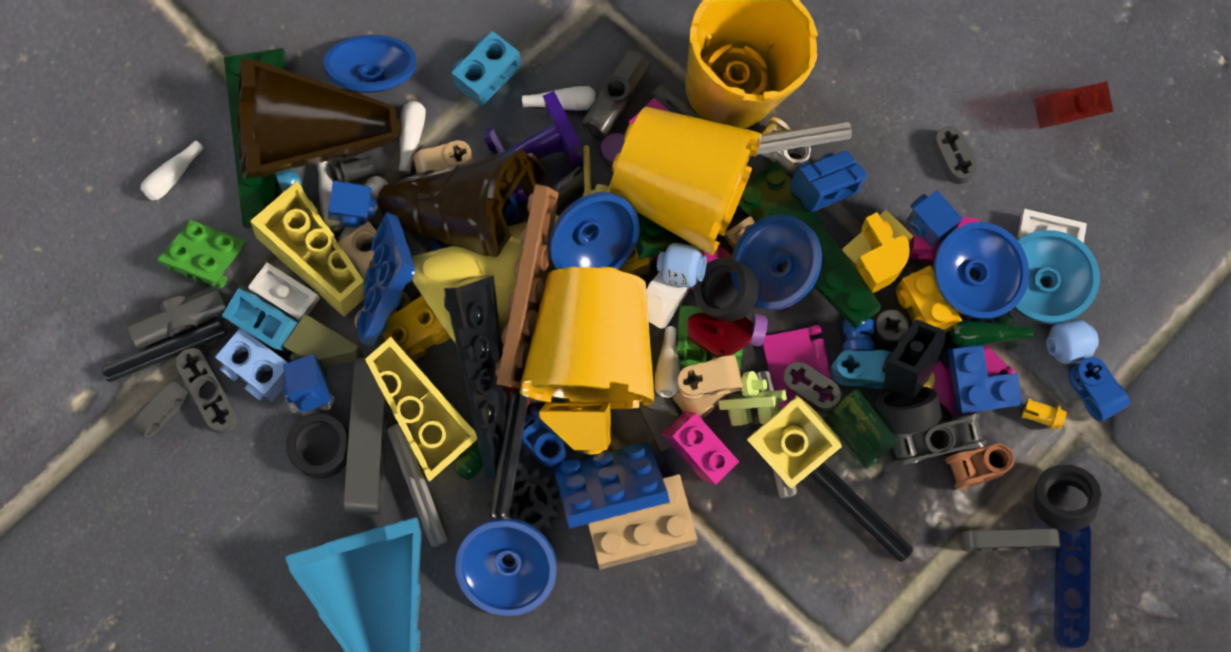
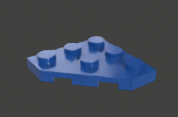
(386, 280)

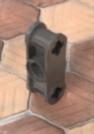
(959, 434)

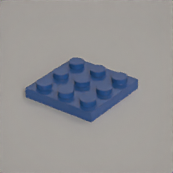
(610, 484)

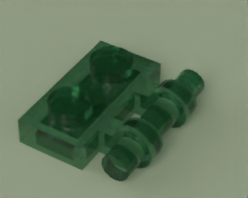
(861, 429)

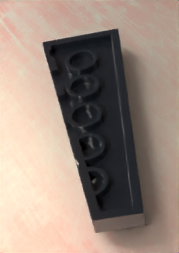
(479, 347)

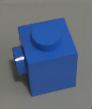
(351, 204)
(933, 218)
(306, 383)

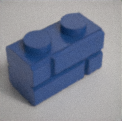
(827, 180)

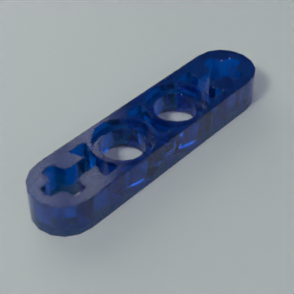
(1080, 583)

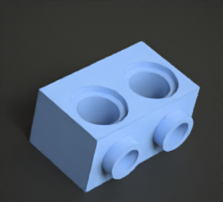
(258, 362)

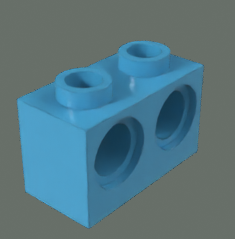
(492, 72)
(260, 319)

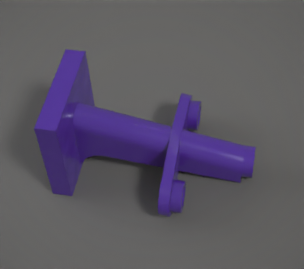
(555, 138)

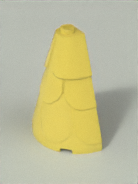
(455, 265)

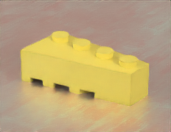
(308, 247)
(425, 415)

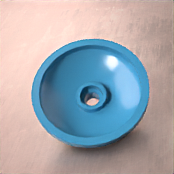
(1069, 269)

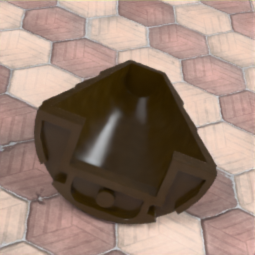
(303, 122)
(463, 200)

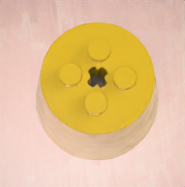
(747, 58)
(684, 173)
(591, 340)

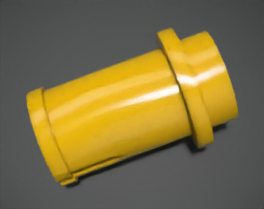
(1044, 414)

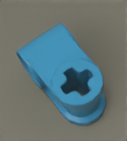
(865, 366)

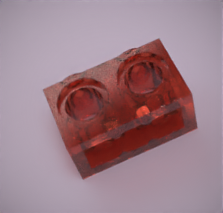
(1073, 104)

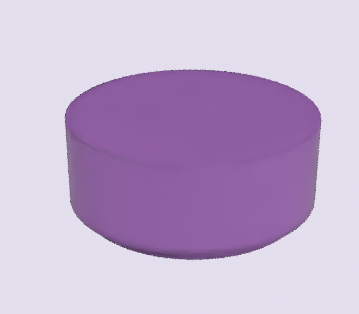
(611, 147)
(759, 329)

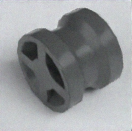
(885, 334)

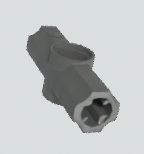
(624, 80)
(177, 316)

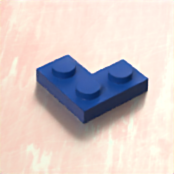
(974, 388)

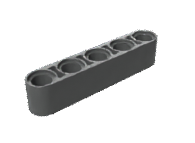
(366, 443)

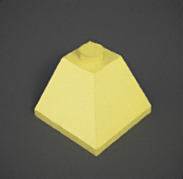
(795, 441)

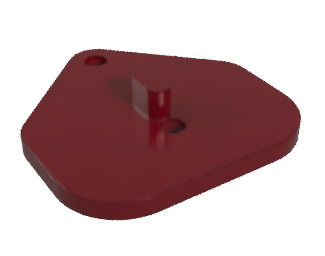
(719, 336)

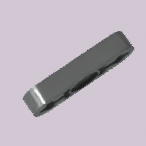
(188, 376)
(1010, 540)

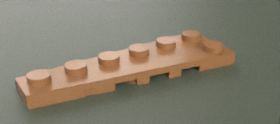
(528, 287)

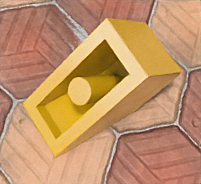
(580, 424)

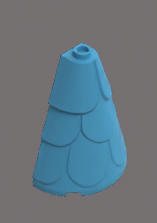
(366, 587)

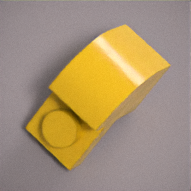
(888, 257)

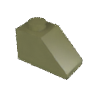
(317, 339)

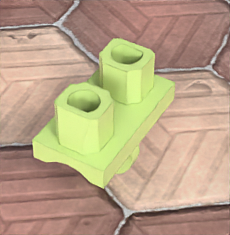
(740, 403)

